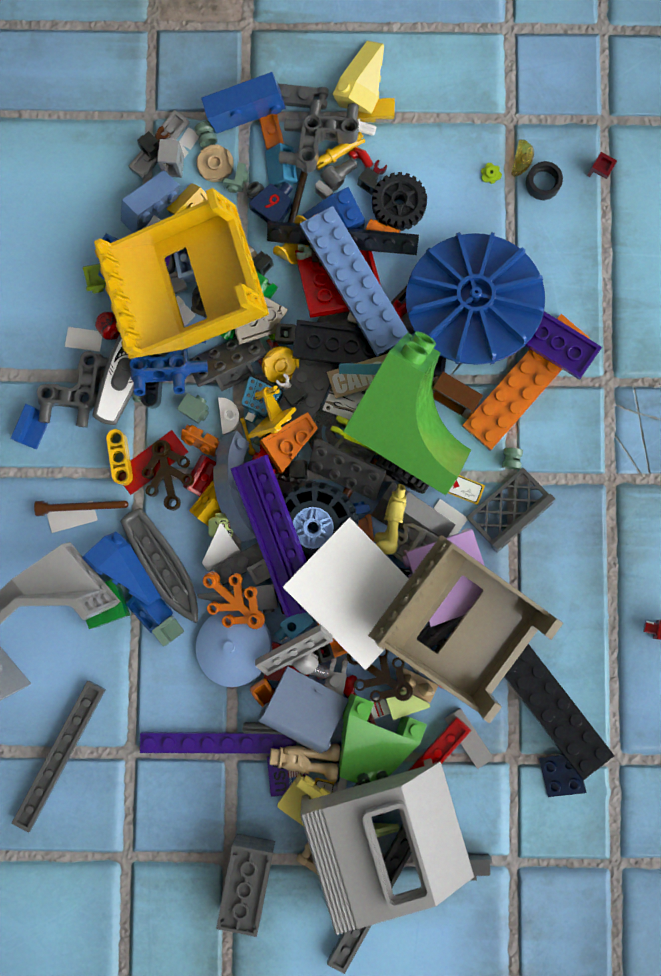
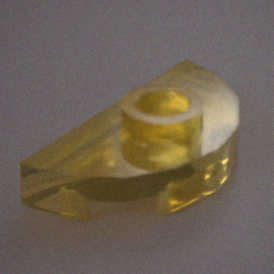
(523, 158)

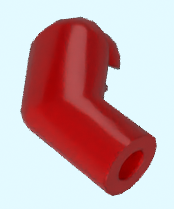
(362, 155)
(349, 685)

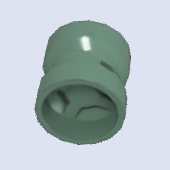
(205, 133)
(512, 458)

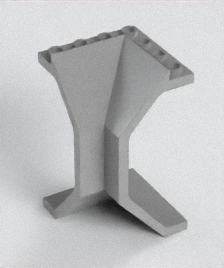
(51, 581)

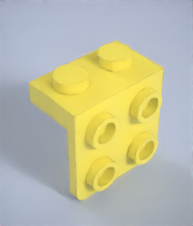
(291, 800)

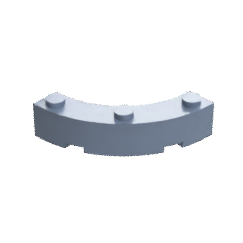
(230, 454)

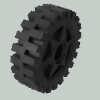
(404, 188)
(401, 475)

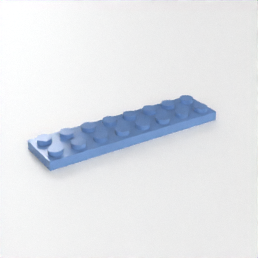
(354, 280)

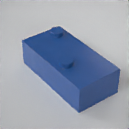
(243, 102)

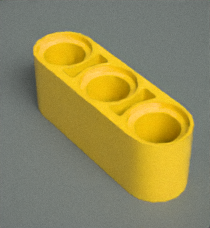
(113, 450)

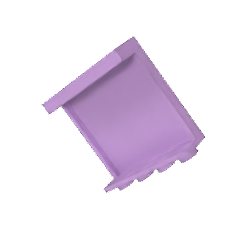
(464, 591)

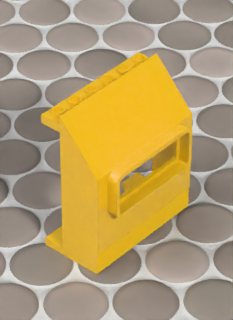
(144, 292)

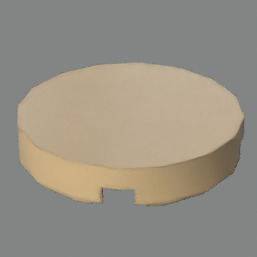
(215, 163)

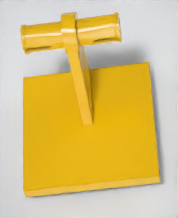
(275, 417)

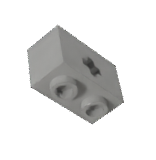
(171, 157)

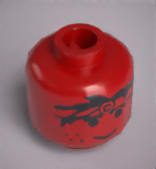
(106, 325)

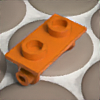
(192, 436)

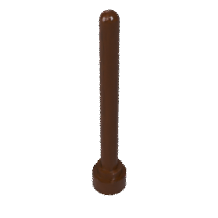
(42, 508)

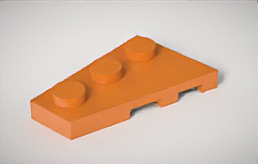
(287, 442)

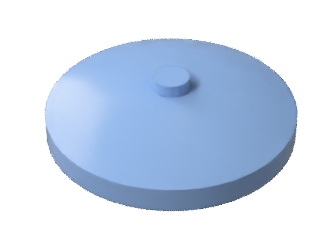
(230, 653)

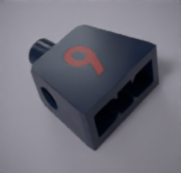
(272, 203)

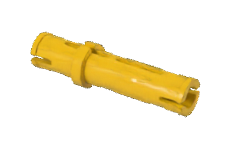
(338, 151)

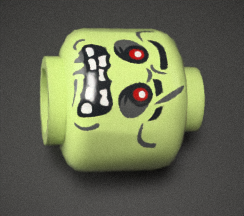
(214, 522)

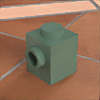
(194, 408)

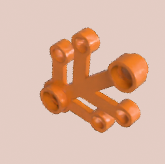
(235, 601)

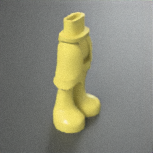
(388, 540)

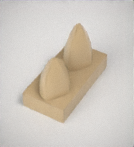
(421, 686)

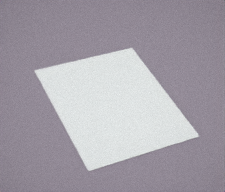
(348, 589)

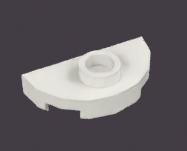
(229, 415)

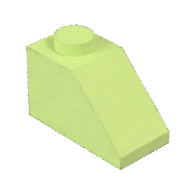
(402, 708)

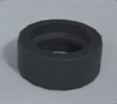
(552, 169)

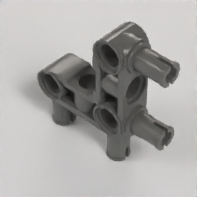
(329, 128)
(72, 397)

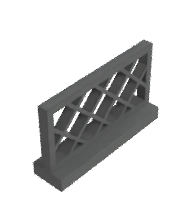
(522, 521)

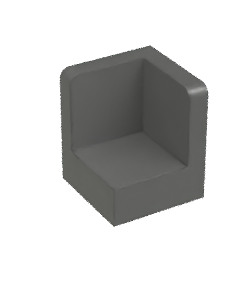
(480, 865)

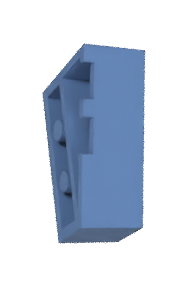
(148, 201)

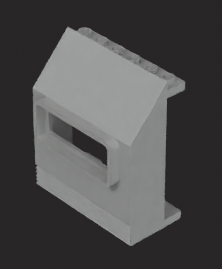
(351, 858)

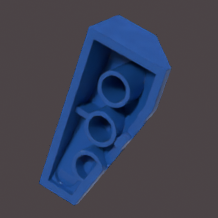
(118, 560)

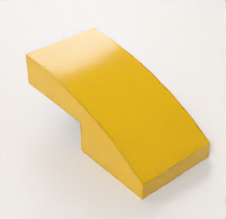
(383, 110)

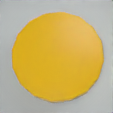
(279, 362)

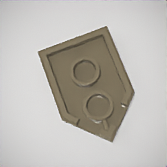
(263, 326)

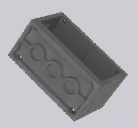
(245, 885)

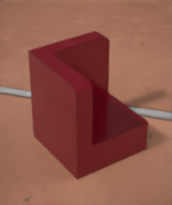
(603, 165)

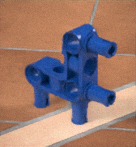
(172, 367)

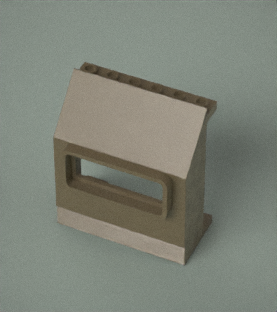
(483, 641)

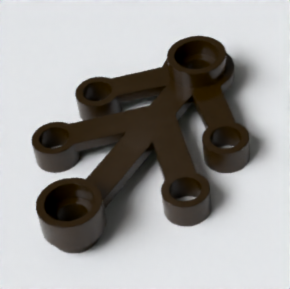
(165, 473)
(383, 677)

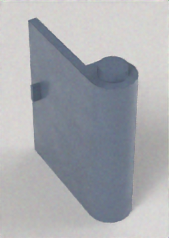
(303, 710)

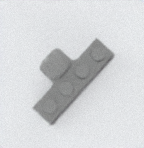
(296, 653)

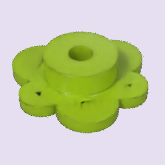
(487, 176)

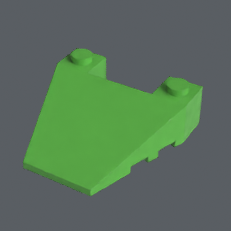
(373, 748)

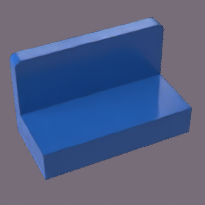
(28, 428)
(149, 615)

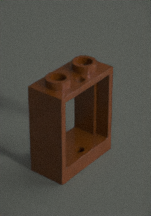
(455, 395)

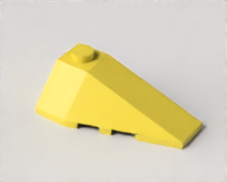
(361, 79)

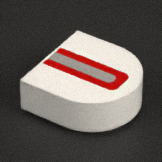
(380, 709)

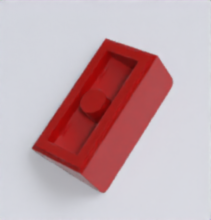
(202, 475)

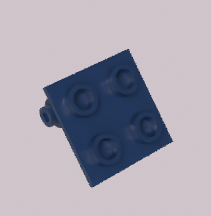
(560, 777)

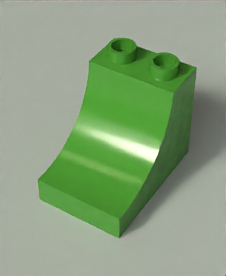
(401, 417)

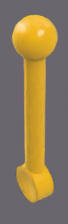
(252, 451)

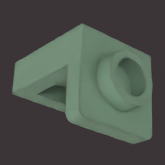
(241, 178)

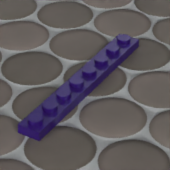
(212, 742)

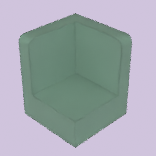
(168, 631)

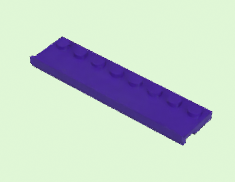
(271, 526)

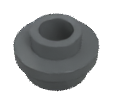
(254, 189)

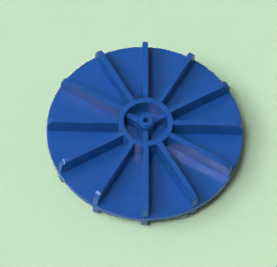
(476, 298)

